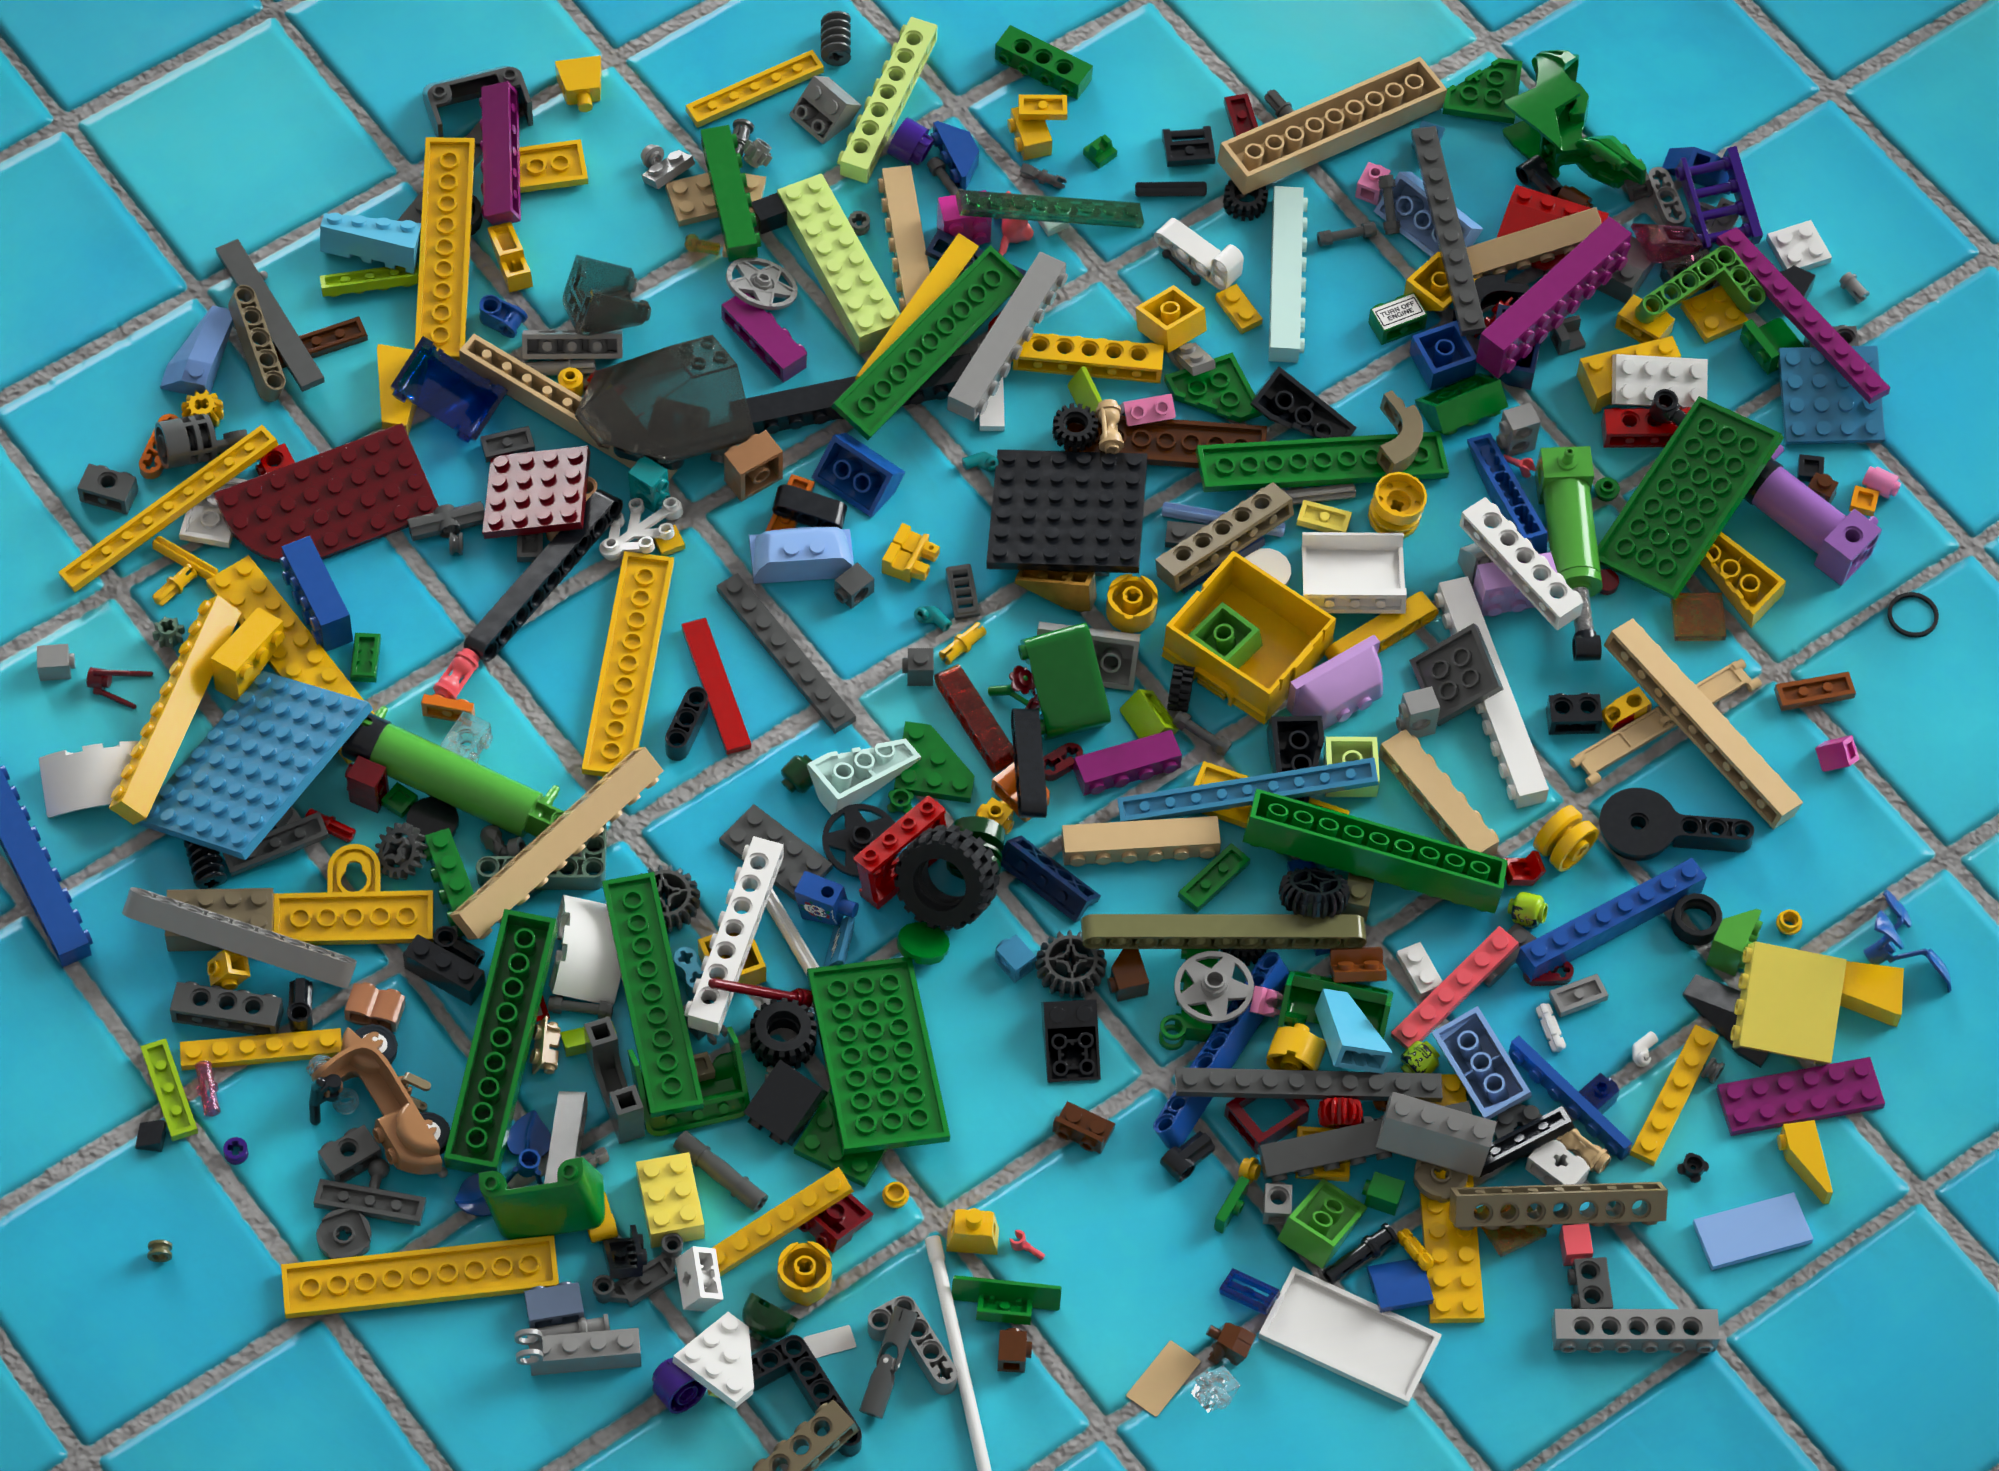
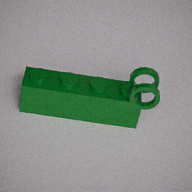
(1184, 1024)

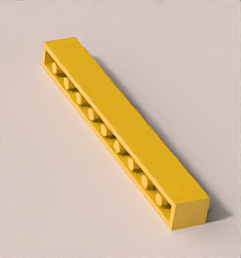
(173, 711)

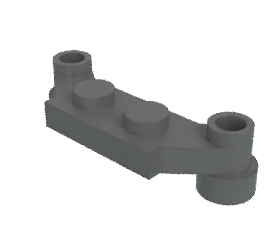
(655, 1276)

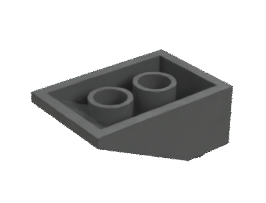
(1631, 277)

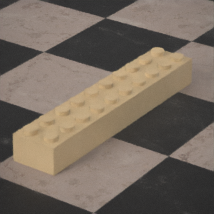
(1331, 125)

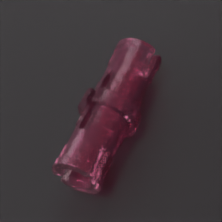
(204, 1073)

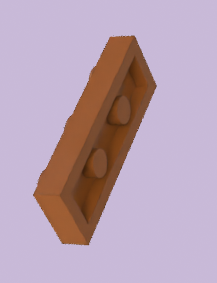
(1814, 691)

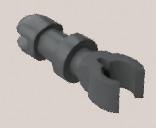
(1032, 173)

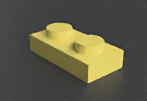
(1323, 517)

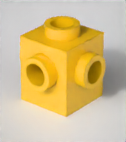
(999, 812)
(228, 969)

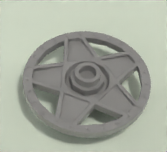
(761, 283)
(1214, 987)

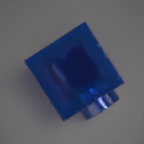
(1601, 1092)

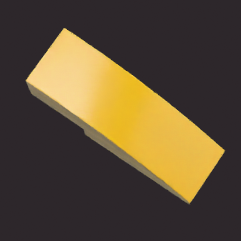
(510, 257)

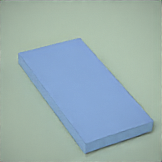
(1752, 1231)

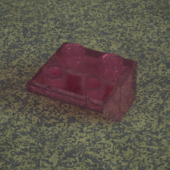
(1666, 241)

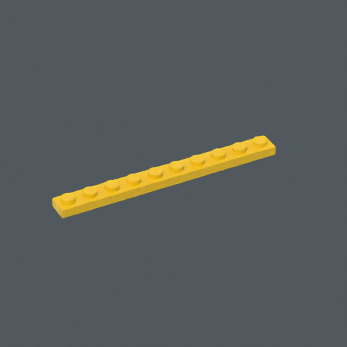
(168, 508)

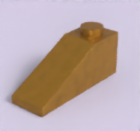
(1065, 588)

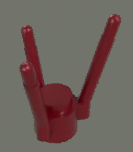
(102, 678)

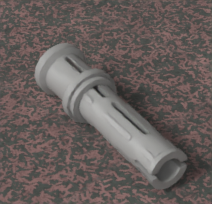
(582, 1325)

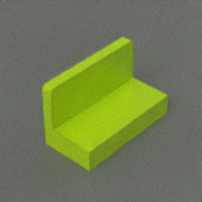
(1147, 714)

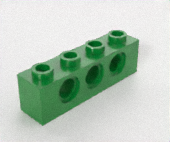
(1043, 62)

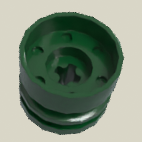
(986, 829)

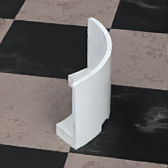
(82, 777)
(588, 959)

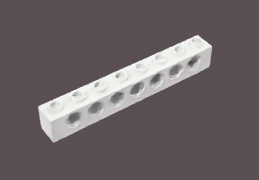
(760, 853)

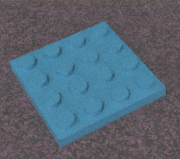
(1822, 404)

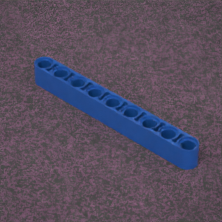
(1219, 1051)

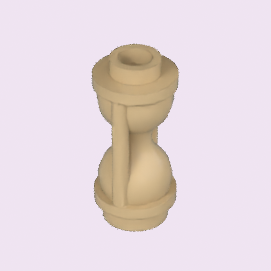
(1109, 416)
(1593, 1154)

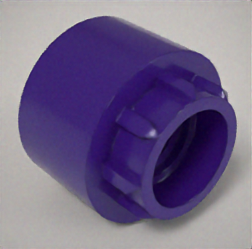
(910, 143)
(676, 1387)

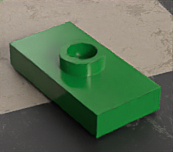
(365, 657)
(1233, 1204)

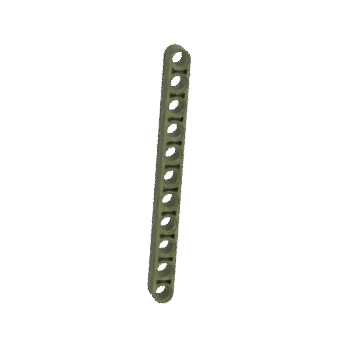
(1222, 931)

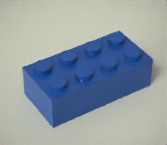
(316, 594)

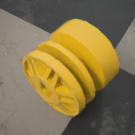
(1397, 504)

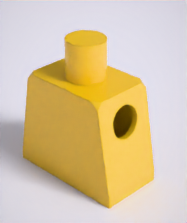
(580, 81)
(973, 1232)

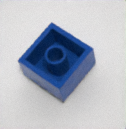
(1443, 355)

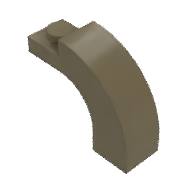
(1401, 451)

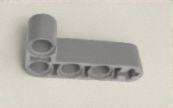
(918, 1345)

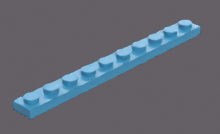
(1241, 791)

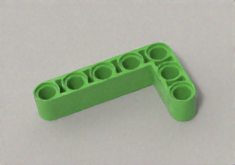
(1697, 280)

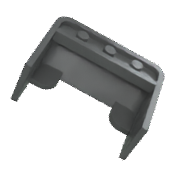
(468, 88)

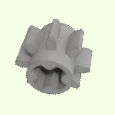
(757, 153)

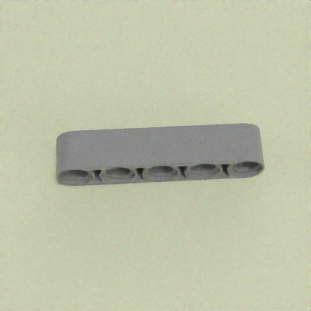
(566, 1131)

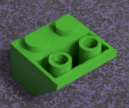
(1731, 940)

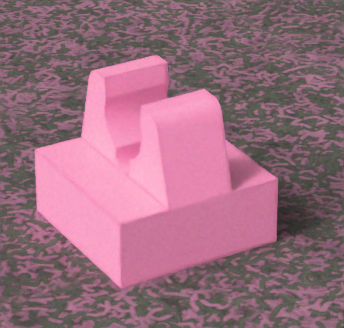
(1265, 1001)

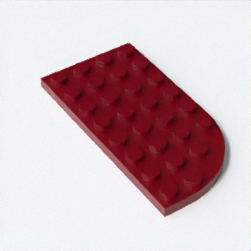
(332, 497)

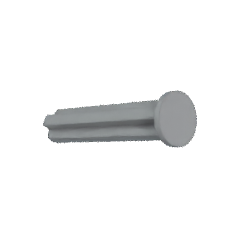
(1321, 494)

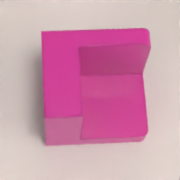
(1837, 753)

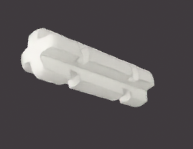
(1550, 1027)

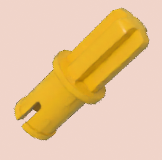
(174, 585)

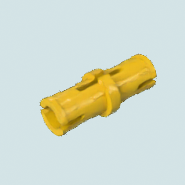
(962, 643)

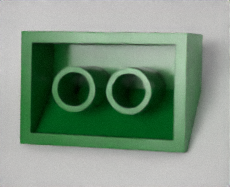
(1463, 403)

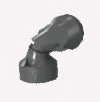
(492, 840)

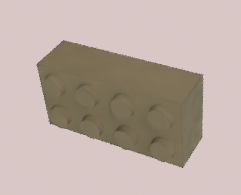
(243, 904)

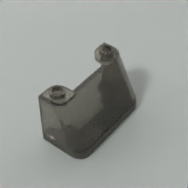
(600, 297)

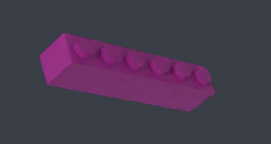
(500, 153)

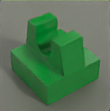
(1100, 151)

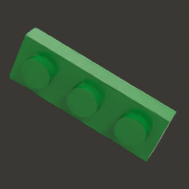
(1214, 877)

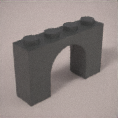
(620, 1100)

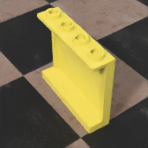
(1788, 1002)

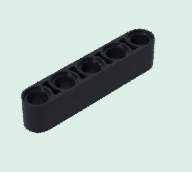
(1028, 763)

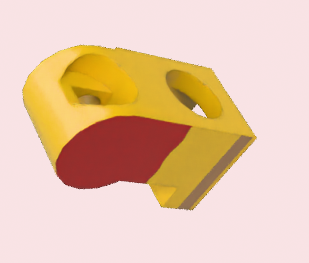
(1626, 709)

